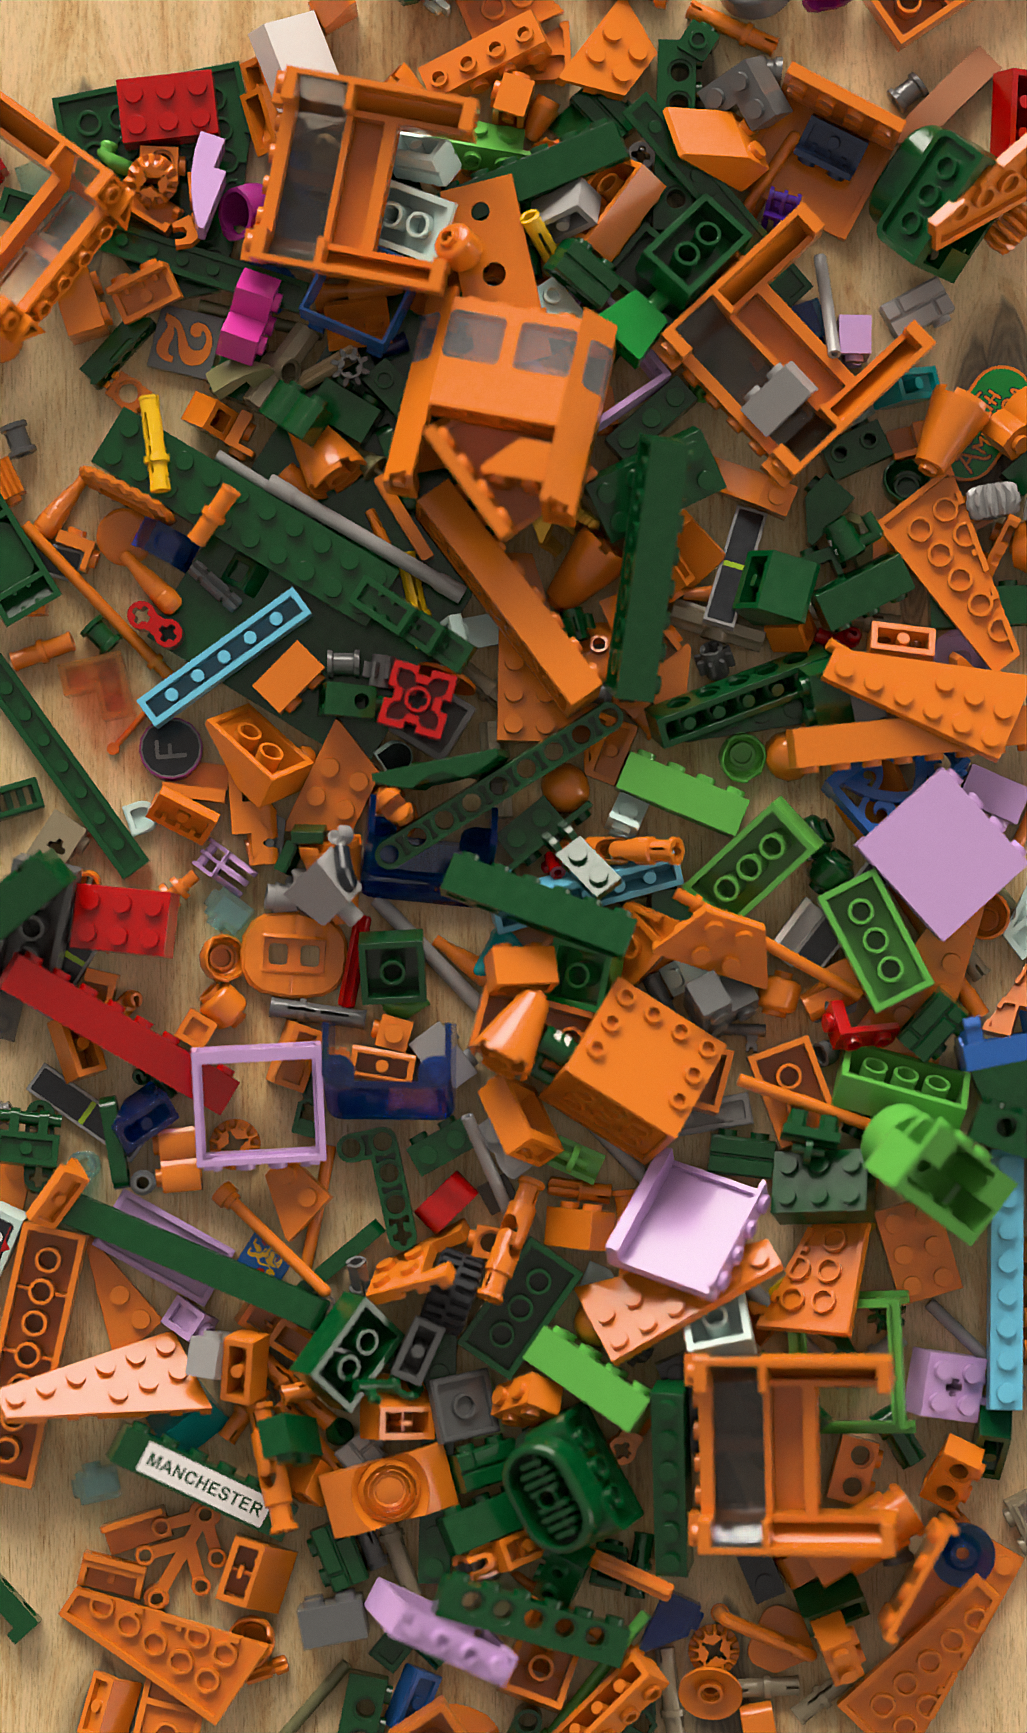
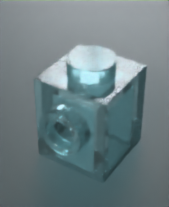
(227, 911)
(96, 1483)

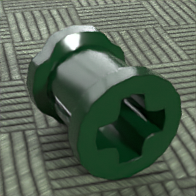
(100, 635)

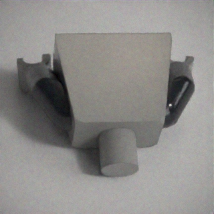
(328, 883)

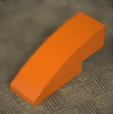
(258, 107)
(284, 1335)

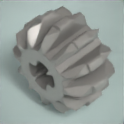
(993, 501)

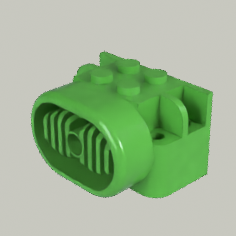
(936, 1169)

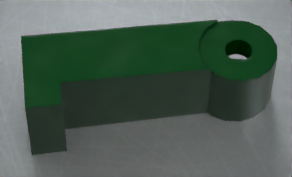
(16, 1611)

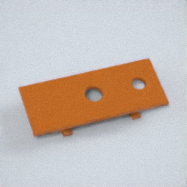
(502, 242)

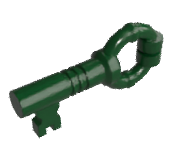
(391, 1386)

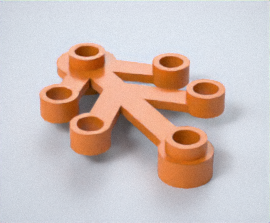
(183, 1549)

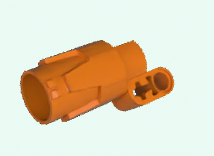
(829, 1569)

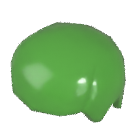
(742, 757)

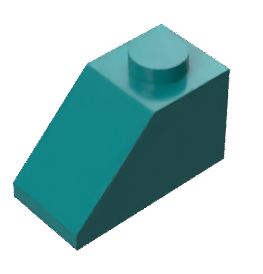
(910, 389)

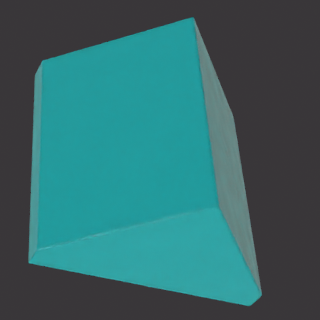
(191, 1427)

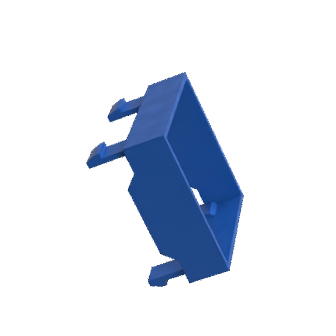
(374, 346)
(976, 1053)

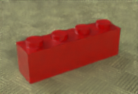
(1008, 109)

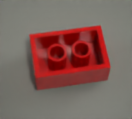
(167, 108)
(124, 920)

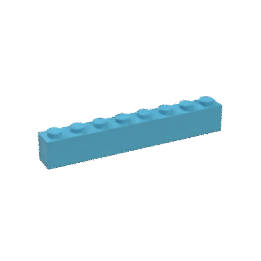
(1005, 1293)

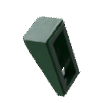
(35, 795)

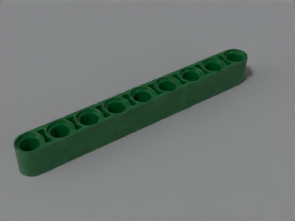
(490, 799)
(197, 1262)

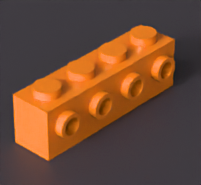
(484, 59)
(618, 1698)

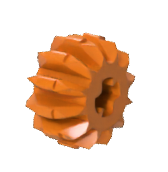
(1008, 230)

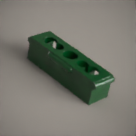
(117, 351)

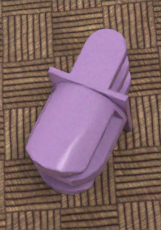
(207, 855)

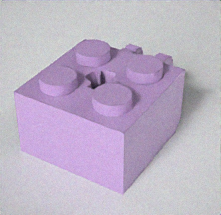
(945, 1385)

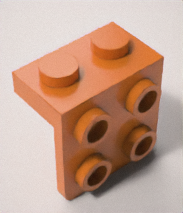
(698, 550)

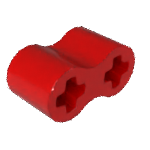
(155, 625)
(446, 1202)

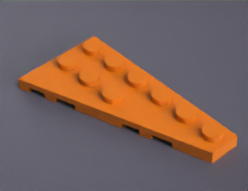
(947, 559)
(951, 701)
(523, 705)
(821, 1282)

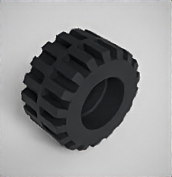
(452, 1304)

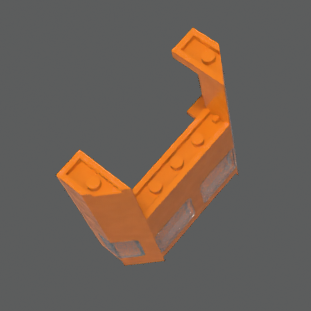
(513, 374)

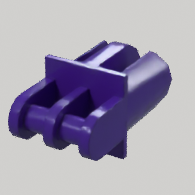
(779, 206)

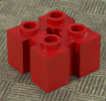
(407, 683)

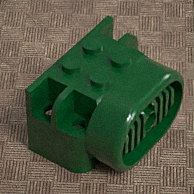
(917, 182)
(568, 1483)

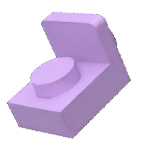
(188, 1319)

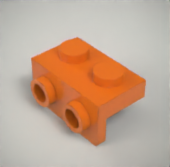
(144, 291)

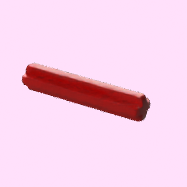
(351, 973)

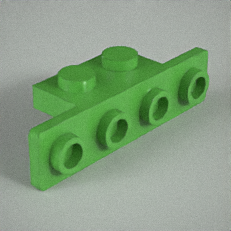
(493, 146)

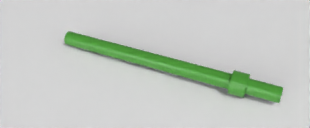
(597, 1675)

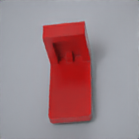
(849, 1038)

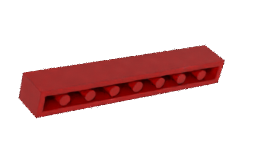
(113, 1030)

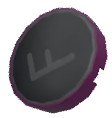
(171, 750)

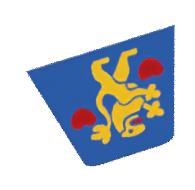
(263, 1258)

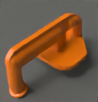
(777, 1639)

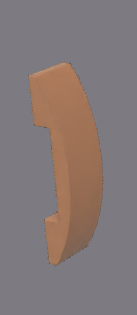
(952, 92)

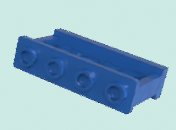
(885, 800)

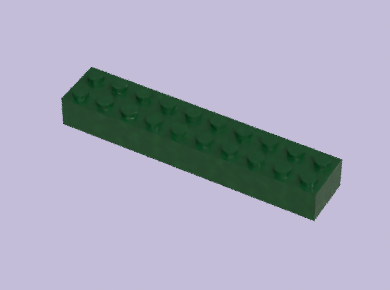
(255, 524)

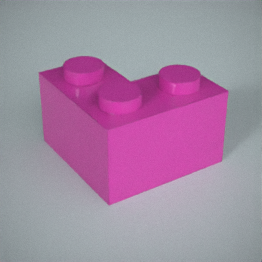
(250, 317)

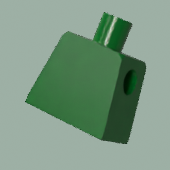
(638, 324)

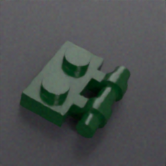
(29, 1148)

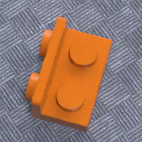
(363, 314)
(182, 815)

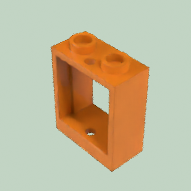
(520, 1120)

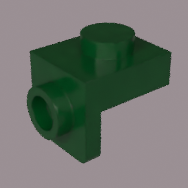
(699, 40)
(824, 556)
(613, 1548)

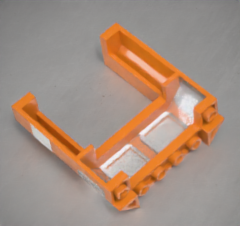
(57, 227)

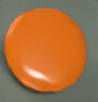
(117, 533)

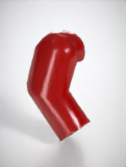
(849, 637)
(552, 867)

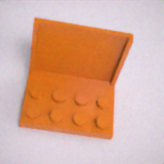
(831, 200)
(464, 450)
(635, 1073)
(923, 1591)

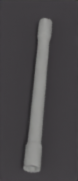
(292, 496)

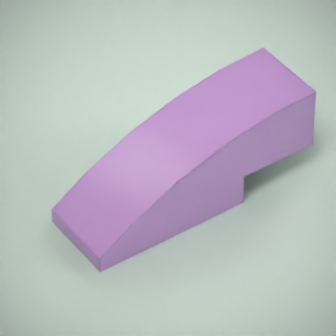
(207, 180)

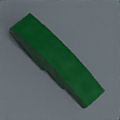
(412, 624)

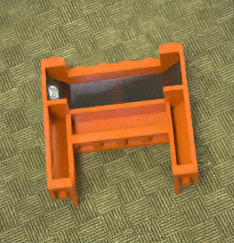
(337, 172)
(746, 329)
(764, 1456)

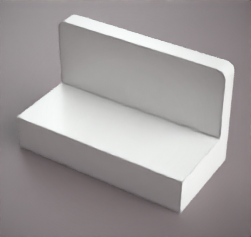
(799, 925)

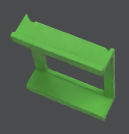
(892, 1302)

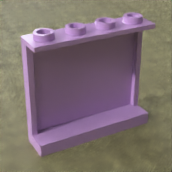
(942, 853)
(686, 1226)

